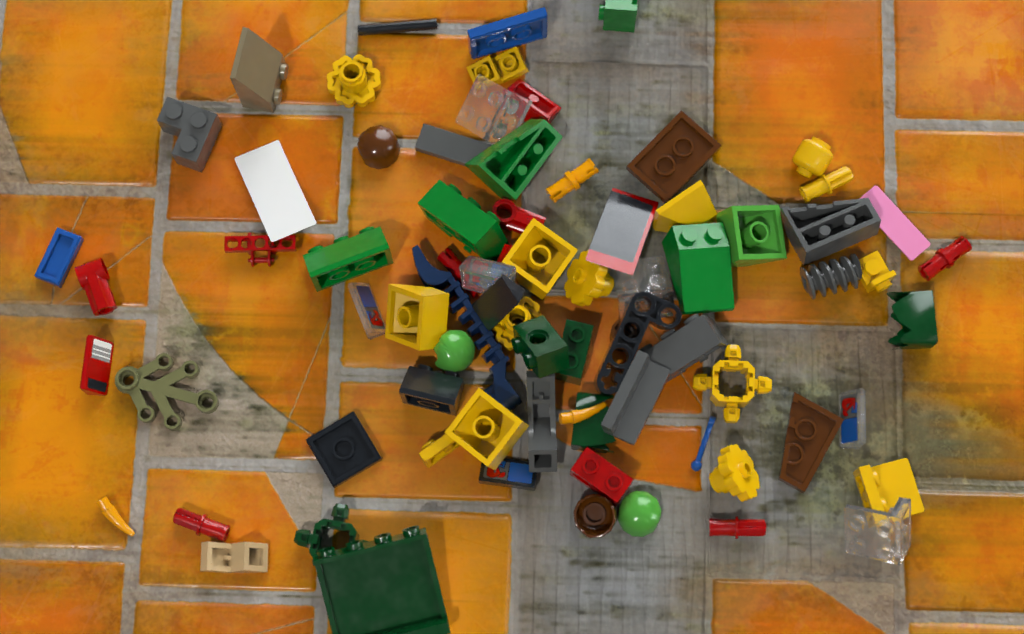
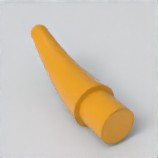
(576, 416)
(113, 516)

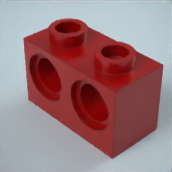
(601, 476)

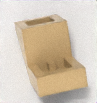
(234, 557)

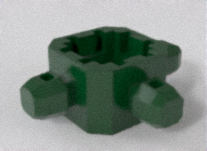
(340, 514)

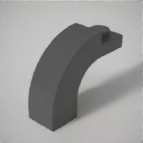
(541, 422)

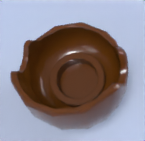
(378, 147)
(595, 515)

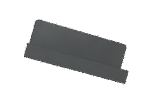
(635, 399)

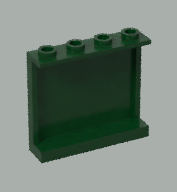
(382, 586)

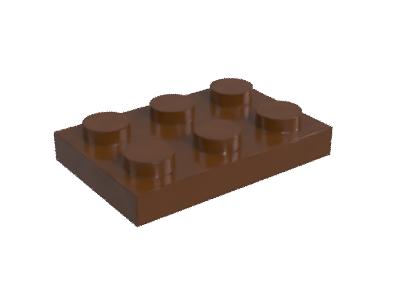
(673, 157)

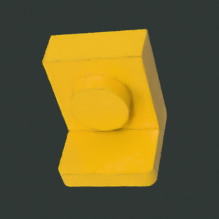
(875, 273)

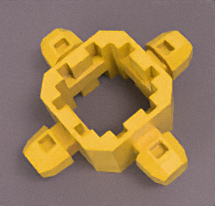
(732, 355)

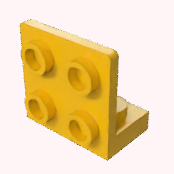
(885, 483)

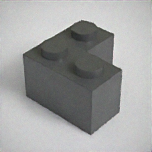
(195, 131)

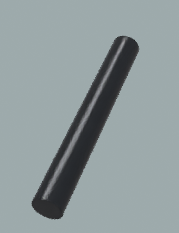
(396, 27)

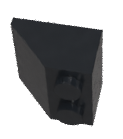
(432, 389)

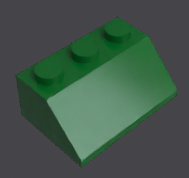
(348, 258)

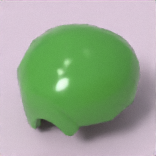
(454, 351)
(639, 513)

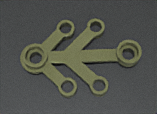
(162, 389)

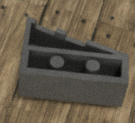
(829, 228)
(687, 345)

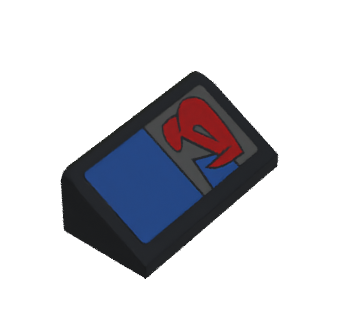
(509, 474)

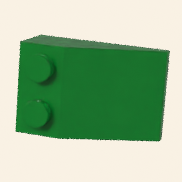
(700, 267)

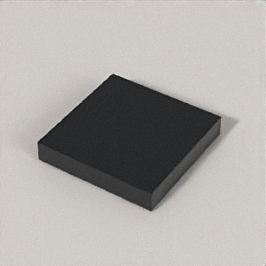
(343, 449)

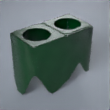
(917, 316)
(589, 431)

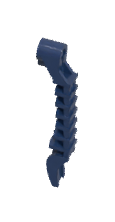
(438, 279)

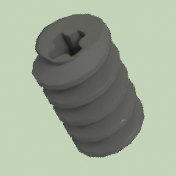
(831, 275)

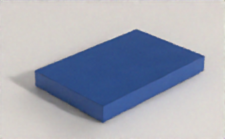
(507, 33)

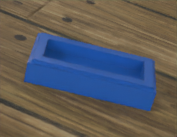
(59, 257)

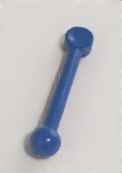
(696, 464)

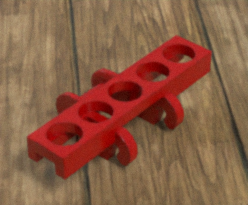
(251, 248)

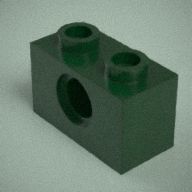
(578, 339)
(540, 347)

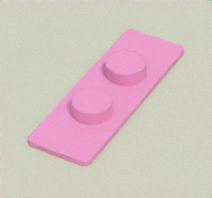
(897, 225)

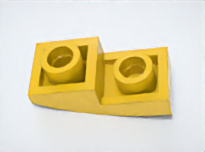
(500, 68)

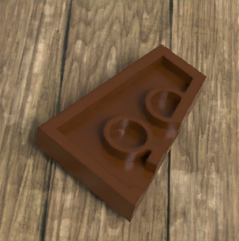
(806, 441)

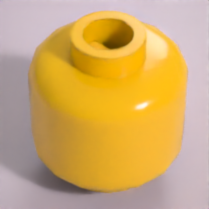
(812, 157)

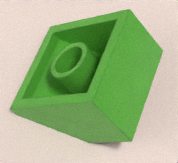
(753, 234)

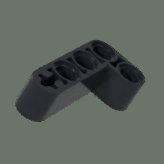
(630, 345)

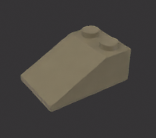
(258, 72)

